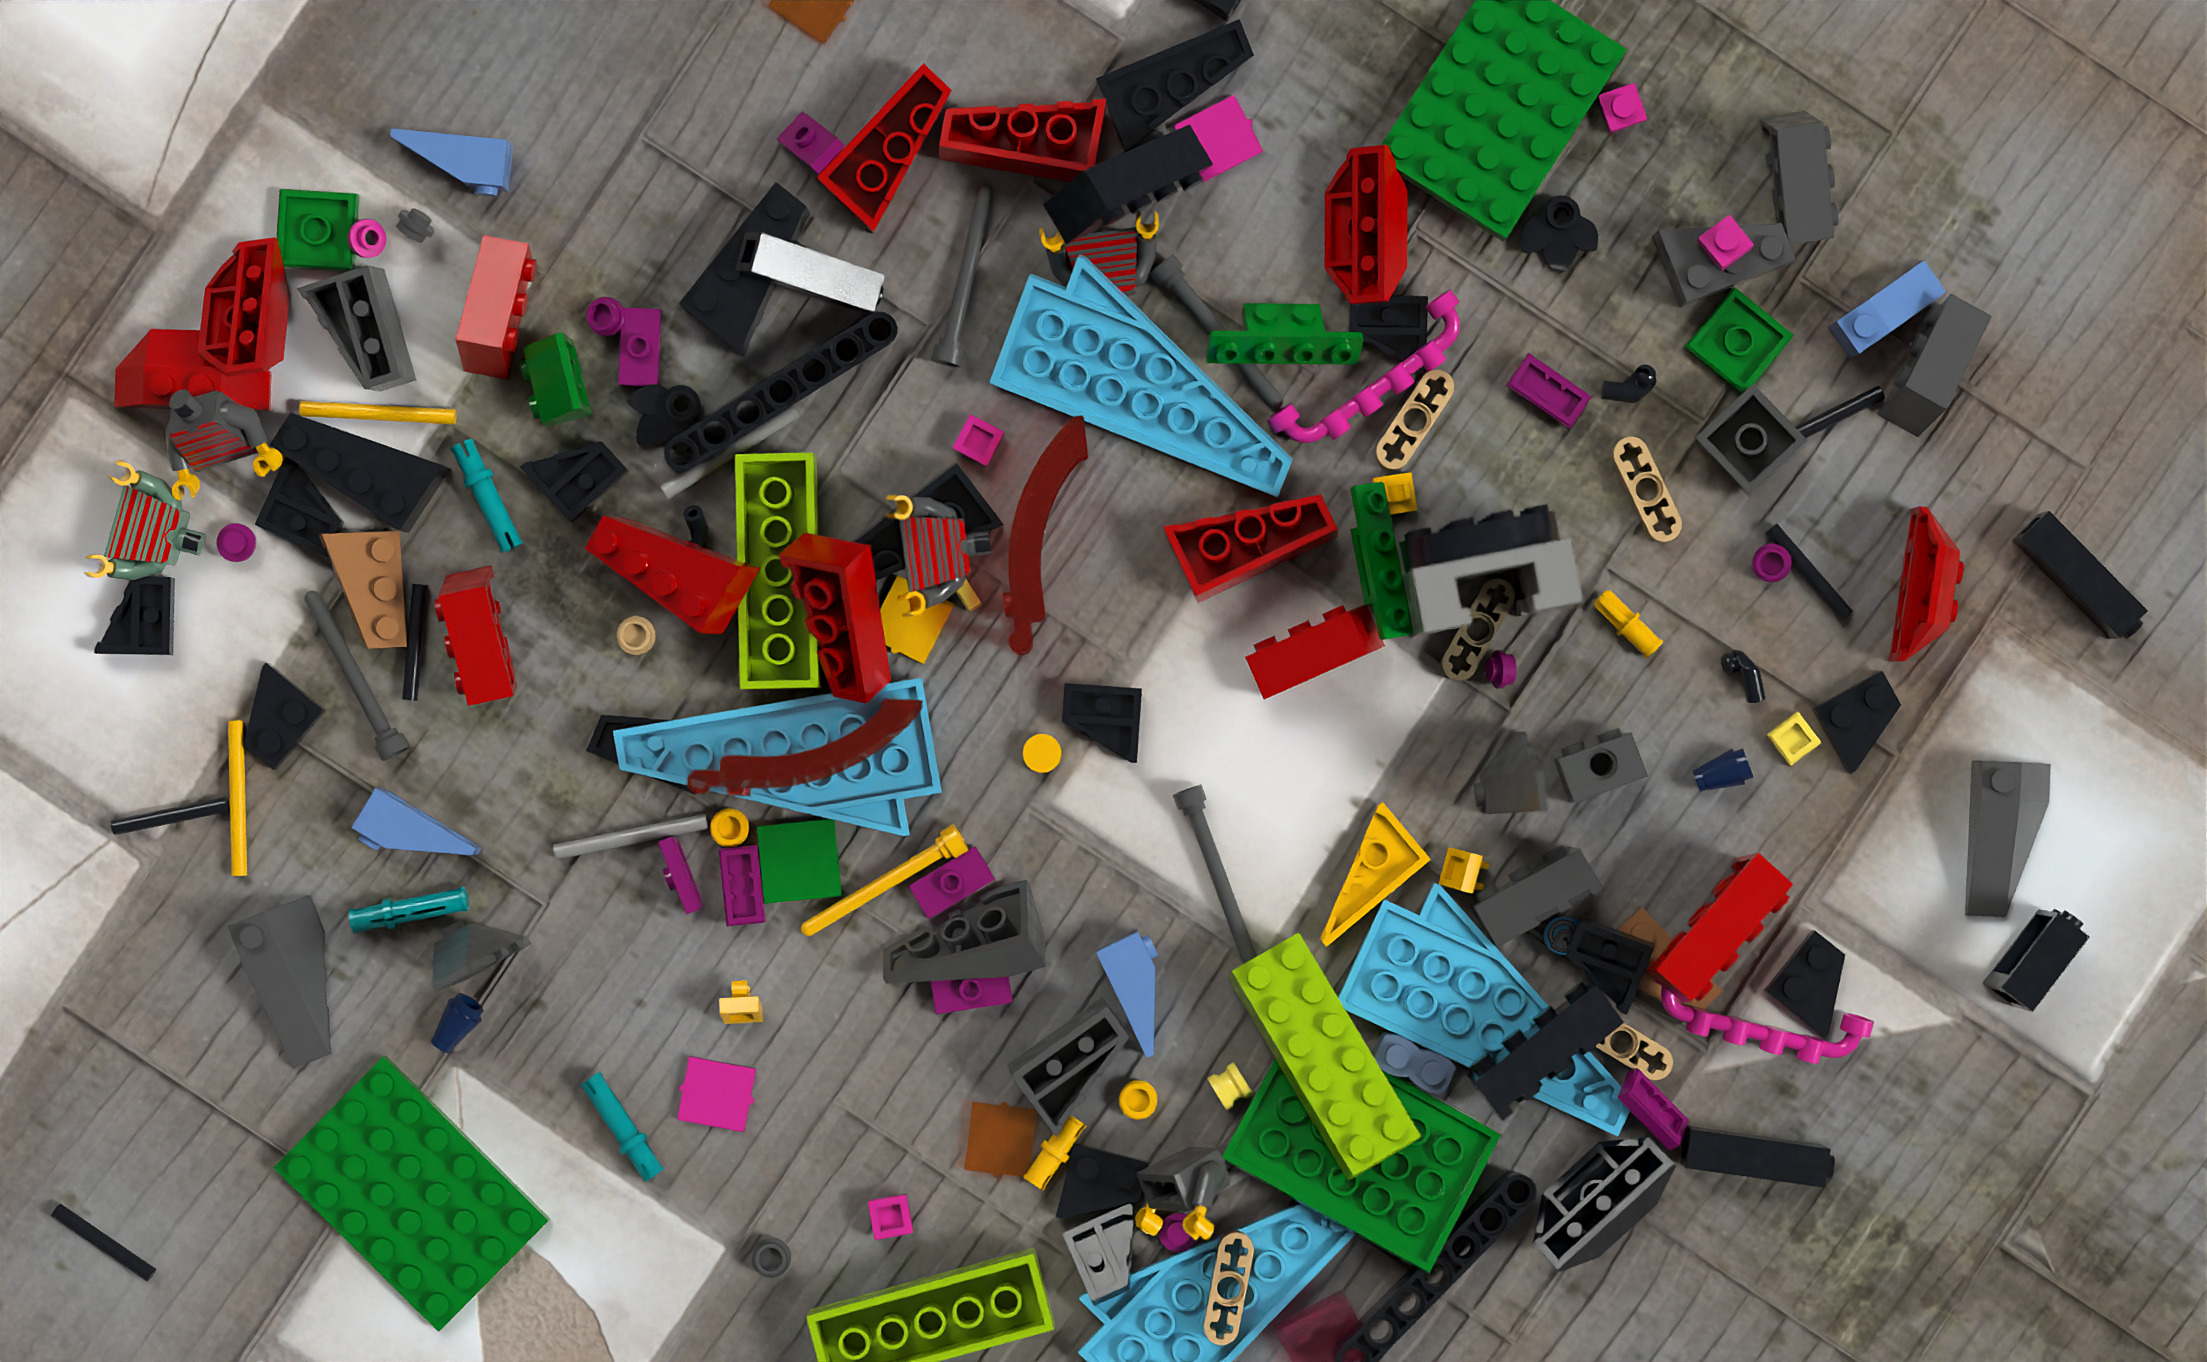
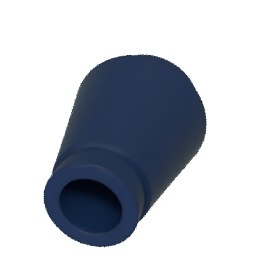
(1724, 771)
(456, 1022)

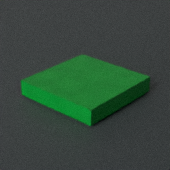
(316, 229)
(1738, 341)
(799, 861)

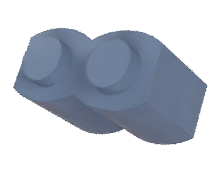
(1403, 1059)

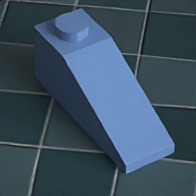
(472, 160)
(1887, 309)
(400, 825)
(1132, 976)

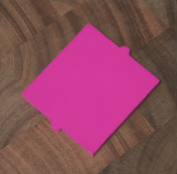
(1224, 136)
(716, 1094)

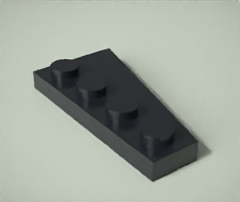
(1165, 82)

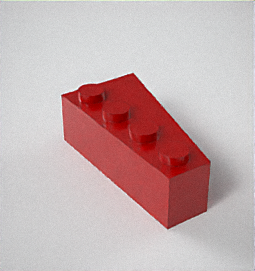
(1025, 139)
(880, 154)
(843, 612)
(1721, 928)

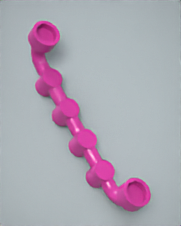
(1396, 378)
(1771, 1037)

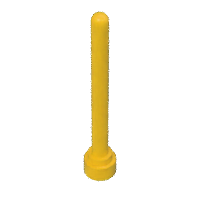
(948, 844)

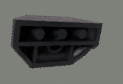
(1600, 1200)

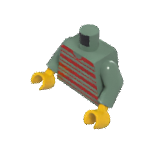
(146, 529)

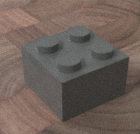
(1751, 440)

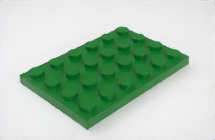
(1501, 107)
(411, 1193)
(1397, 1204)

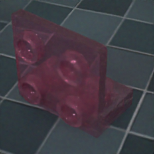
(1317, 1329)

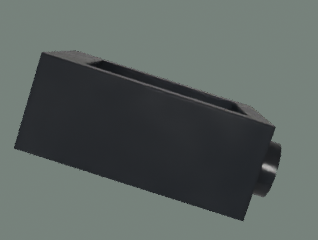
(2037, 958)

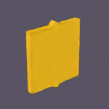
(913, 634)

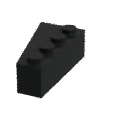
(1128, 183)
(734, 301)
(370, 473)
(948, 487)
(1544, 1048)

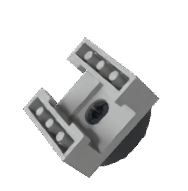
(1490, 547)

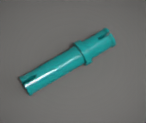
(486, 495)
(392, 912)
(622, 1127)

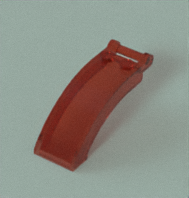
(1052, 469)
(770, 772)

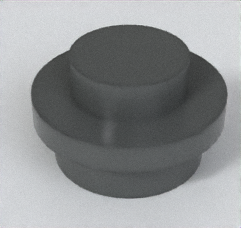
(415, 225)
(771, 1257)

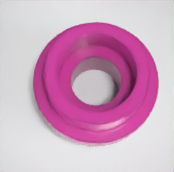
(357, 241)

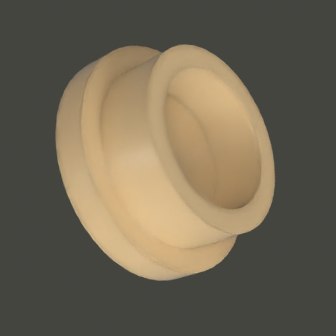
(636, 635)

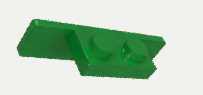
(1283, 336)
(1379, 561)

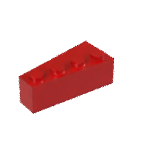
(1244, 544)
(678, 574)

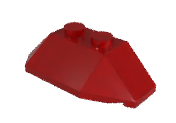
(1366, 225)
(246, 310)
(169, 363)
(1926, 586)

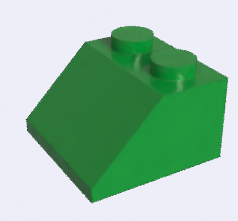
(556, 380)

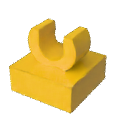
(1399, 492)
(1462, 870)
(741, 1006)

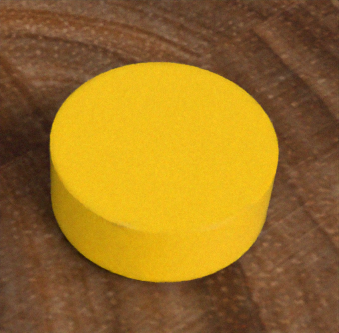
(1042, 753)
(729, 827)
(1138, 1099)

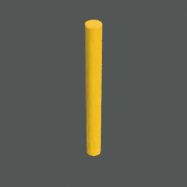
(377, 412)
(237, 798)

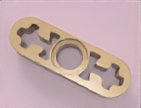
(1438, 401)
(1630, 486)
(1650, 1047)
(1213, 1314)

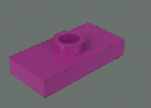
(810, 142)
(640, 347)
(1548, 391)
(679, 874)
(951, 882)
(742, 885)
(970, 993)
(1653, 1109)

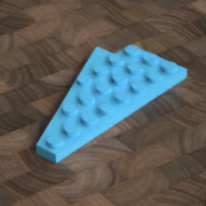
(1106, 360)
(863, 795)
(1459, 996)
(1168, 1299)

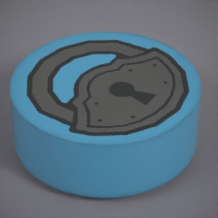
(1558, 933)

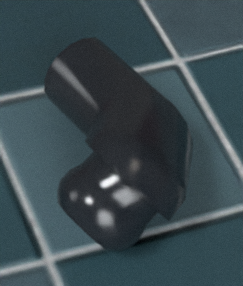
(1633, 389)
(697, 525)
(1749, 672)

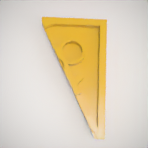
(1380, 866)

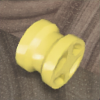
(1230, 1086)

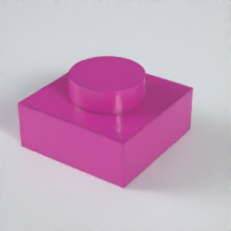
(1621, 108)
(1725, 243)
(978, 440)
(890, 1216)

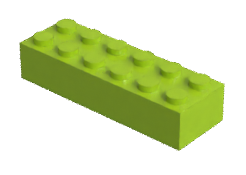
(773, 510)
(1323, 1056)
(937, 1314)

